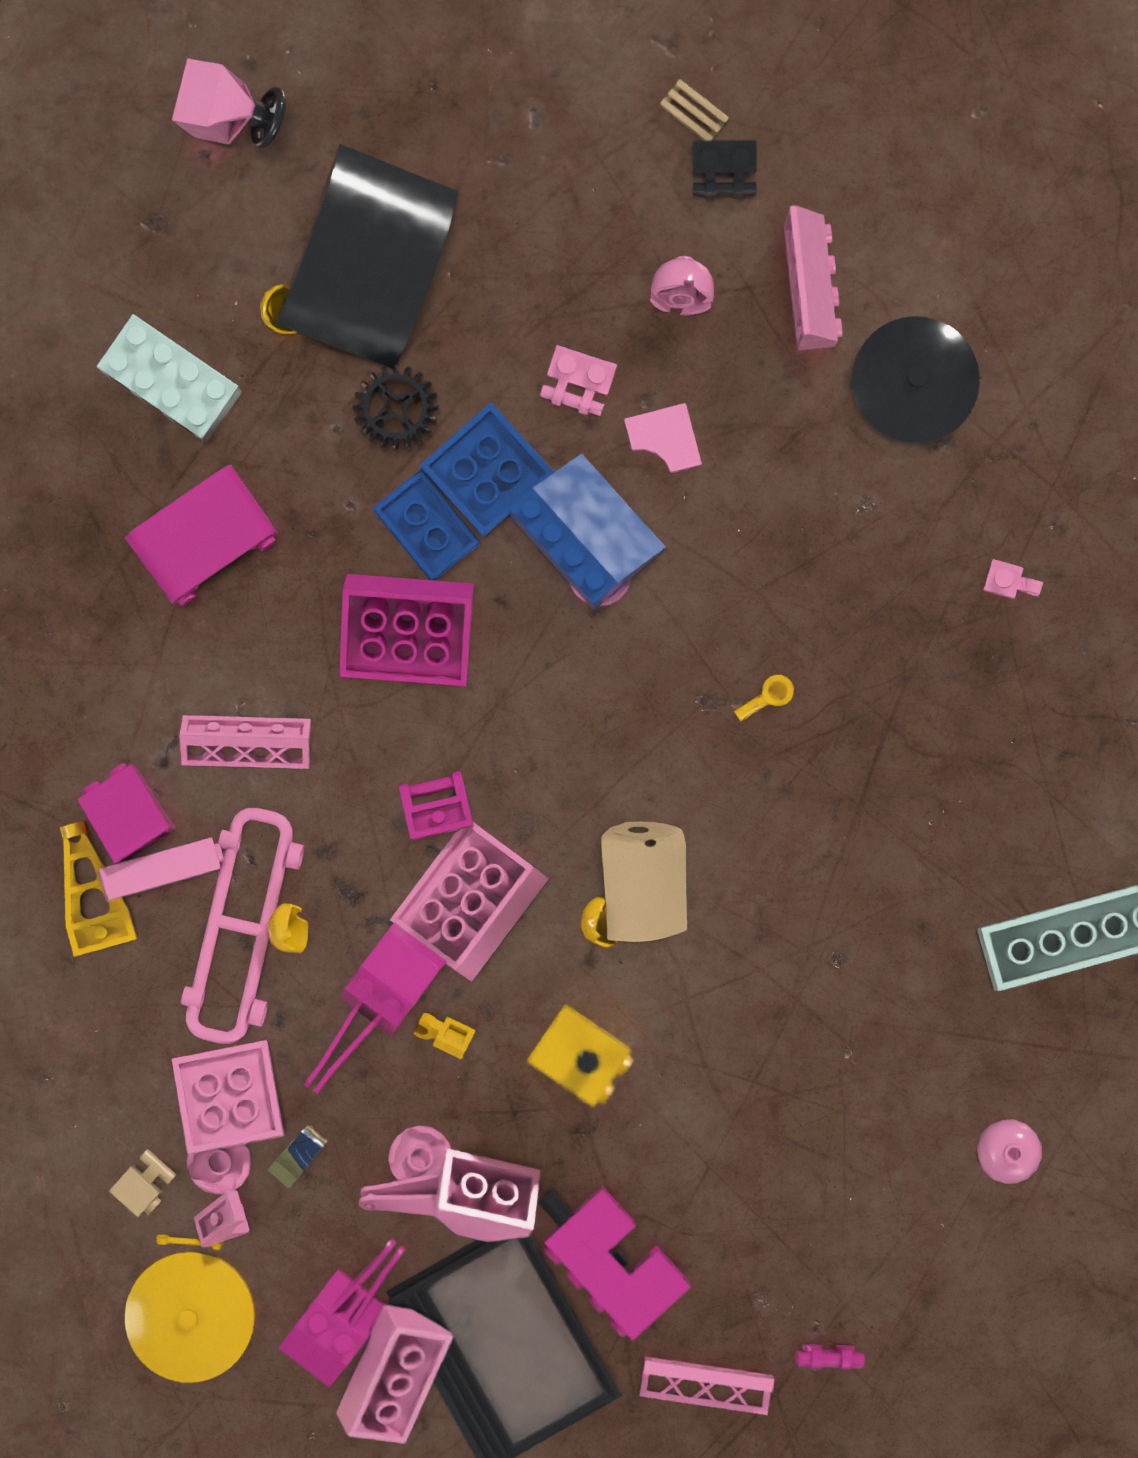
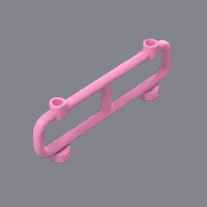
(251, 1010)

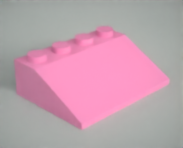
(811, 279)
(469, 899)

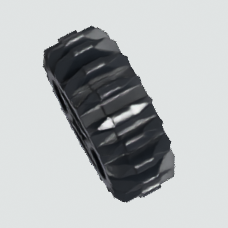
(384, 417)

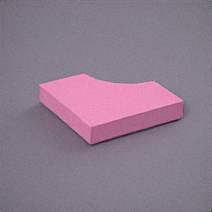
(667, 435)

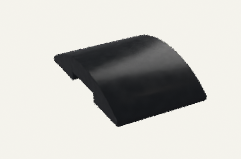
(368, 257)

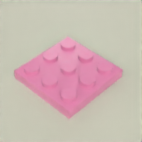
(227, 1097)

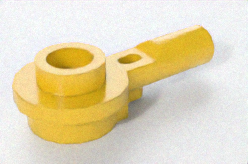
(775, 691)

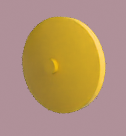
(189, 1316)

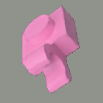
(1006, 580)

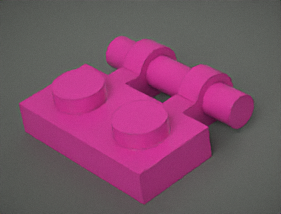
(843, 1357)

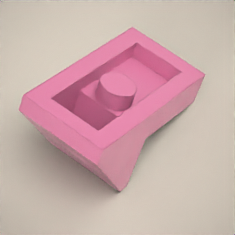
(221, 1220)

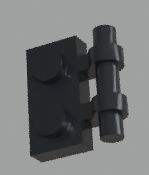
(725, 157)

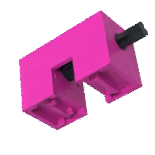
(584, 1244)

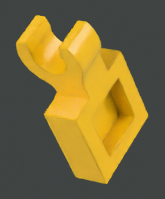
(449, 1036)

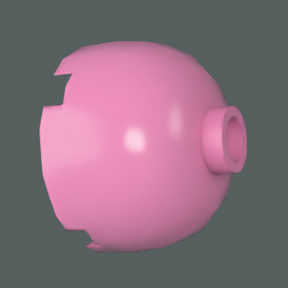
(682, 285)
(1009, 1151)

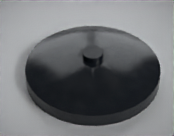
(915, 380)

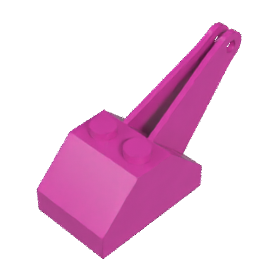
(384, 989)
(338, 1321)

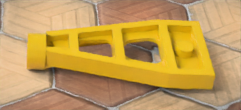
(102, 931)

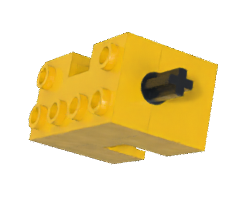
(581, 1056)

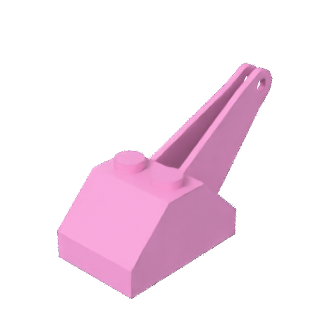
(468, 1195)

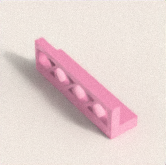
(244, 736)
(710, 1375)

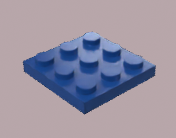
(486, 469)

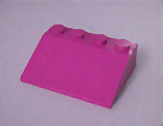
(406, 629)

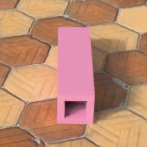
(160, 869)

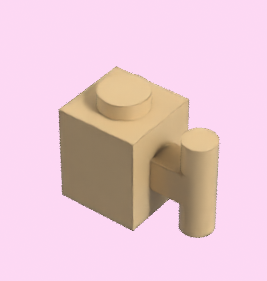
(137, 1188)

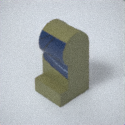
(297, 1156)

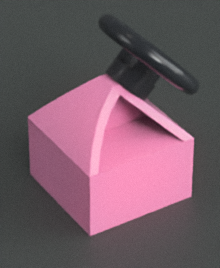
(218, 105)

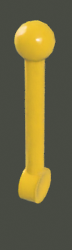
(165, 1239)

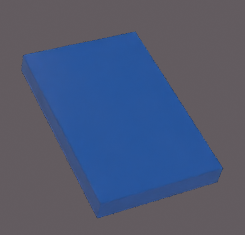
(426, 526)

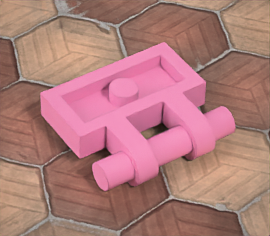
(580, 371)

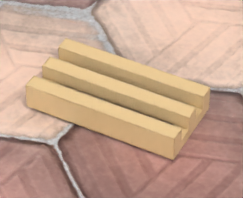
(702, 102)

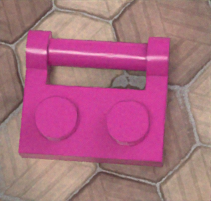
(440, 815)

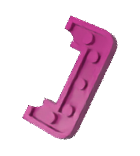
(201, 534)

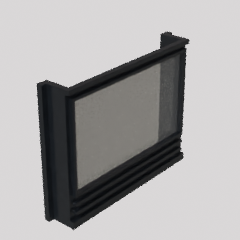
(516, 1348)

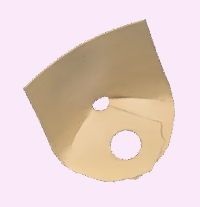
(644, 883)

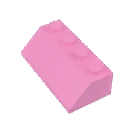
(393, 1375)

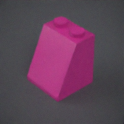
(125, 813)

